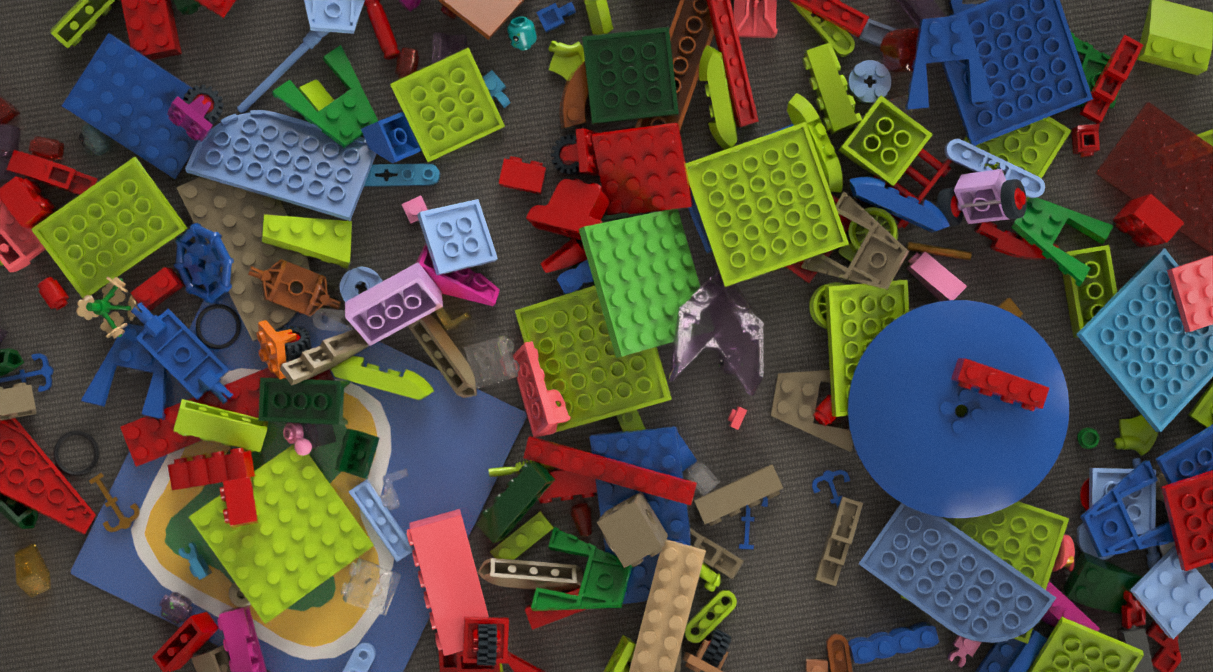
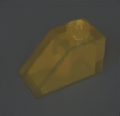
(31, 571)

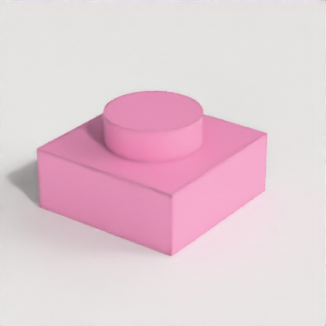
(413, 207)

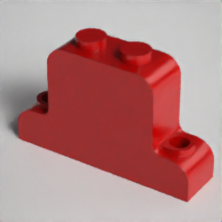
(570, 208)

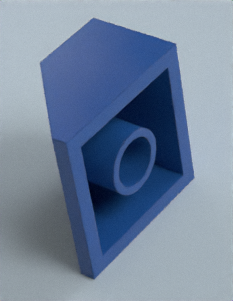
(392, 138)

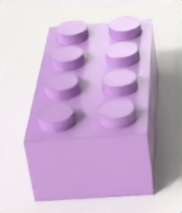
(393, 304)

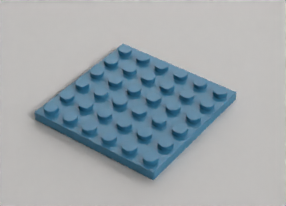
(1145, 345)

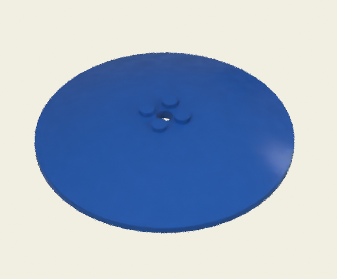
(907, 405)

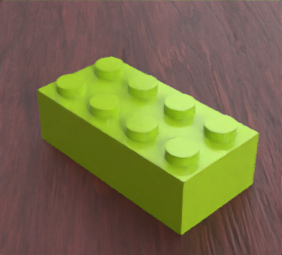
(1096, 289)

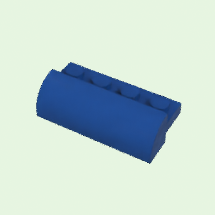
(1012, 655)

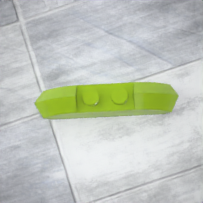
(598, 16)
(712, 70)
(802, 111)
(409, 385)

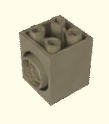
(632, 530)

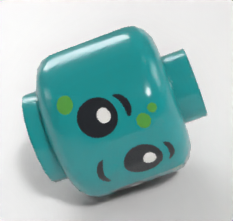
(521, 33)

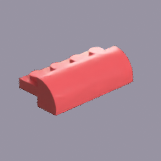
(17, 243)

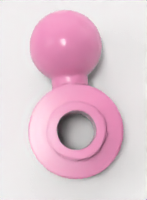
(294, 434)

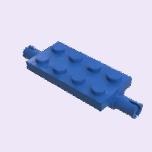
(182, 354)

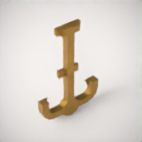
(124, 522)

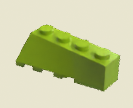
(830, 88)

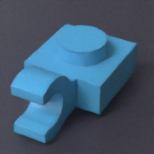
(495, 88)
(198, 565)

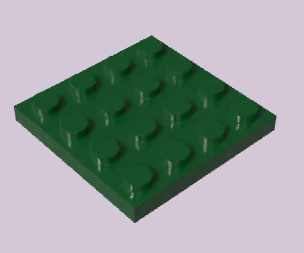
(630, 75)

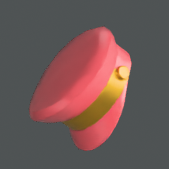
(1065, 555)

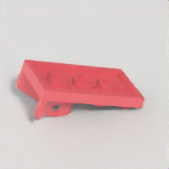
(755, 18)
(538, 401)

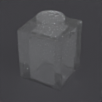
(703, 477)

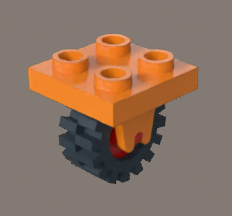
(281, 345)

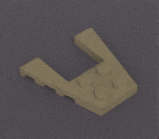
(877, 257)
(796, 403)

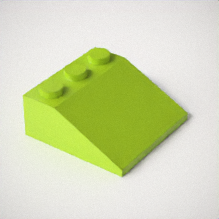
(1177, 37)
(885, 141)

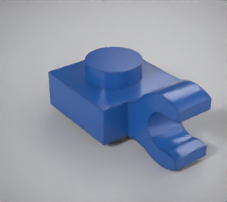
(552, 16)

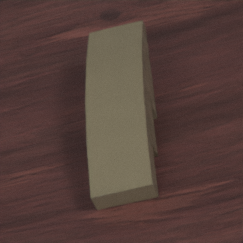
(327, 355)
(838, 541)
(716, 555)

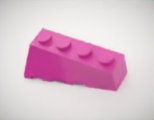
(1065, 608)
(241, 640)

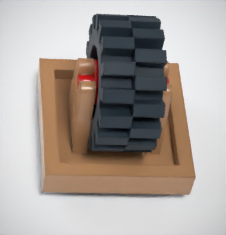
(710, 654)

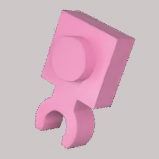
(964, 647)

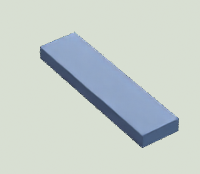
(381, 520)

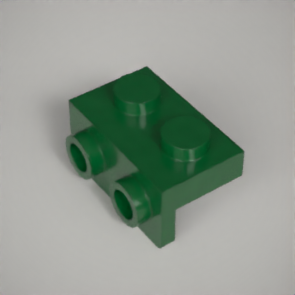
(357, 453)

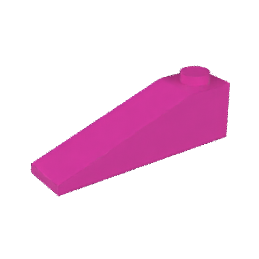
(460, 283)

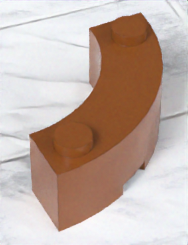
(574, 98)

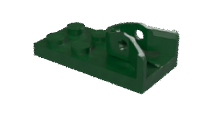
(303, 402)

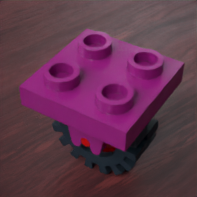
(196, 111)

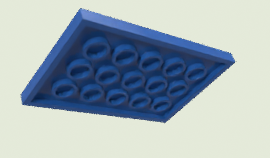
(130, 103)

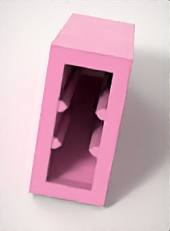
(935, 277)

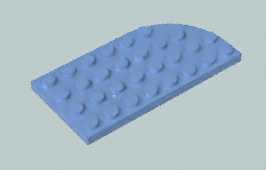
(284, 161)
(955, 578)

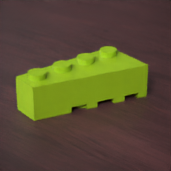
(310, 236)

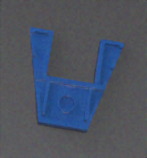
(943, 41)
(130, 354)
(1110, 524)

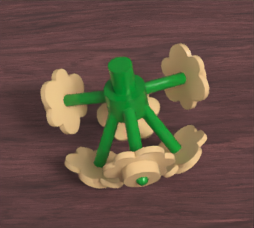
(112, 293)

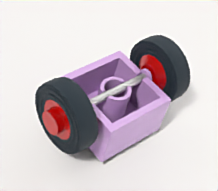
(983, 198)

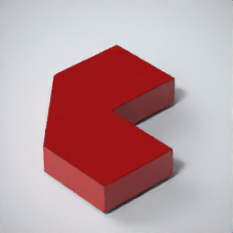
(1168, 655)

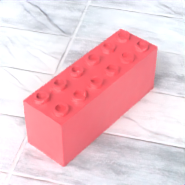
(448, 575)

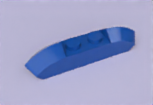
(872, 191)

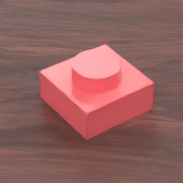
(736, 417)

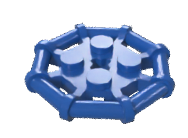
(205, 274)

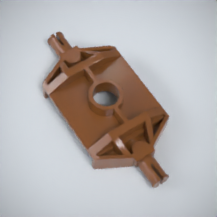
(277, 283)

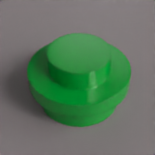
(1088, 438)

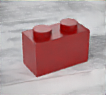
(522, 175)
(157, 288)

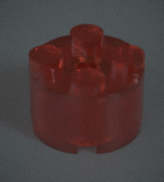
(899, 49)

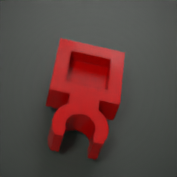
(1133, 612)

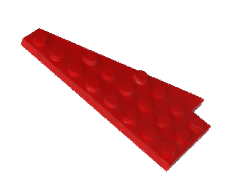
(36, 482)

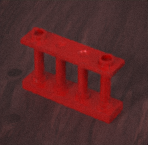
(942, 170)

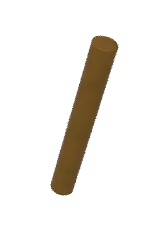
(939, 251)

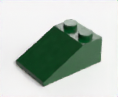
(1099, 584)

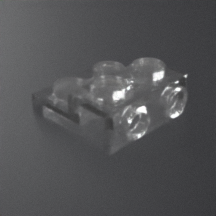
(492, 361)
(370, 586)

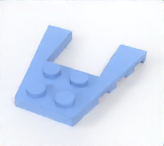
(333, 15)

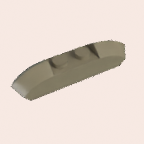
(445, 355)
(531, 574)

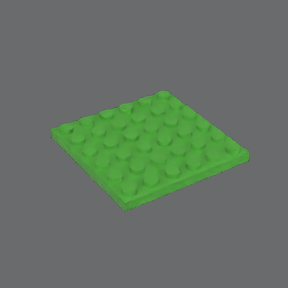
(640, 277)

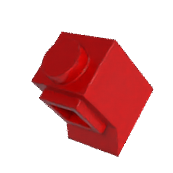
(1078, 139)

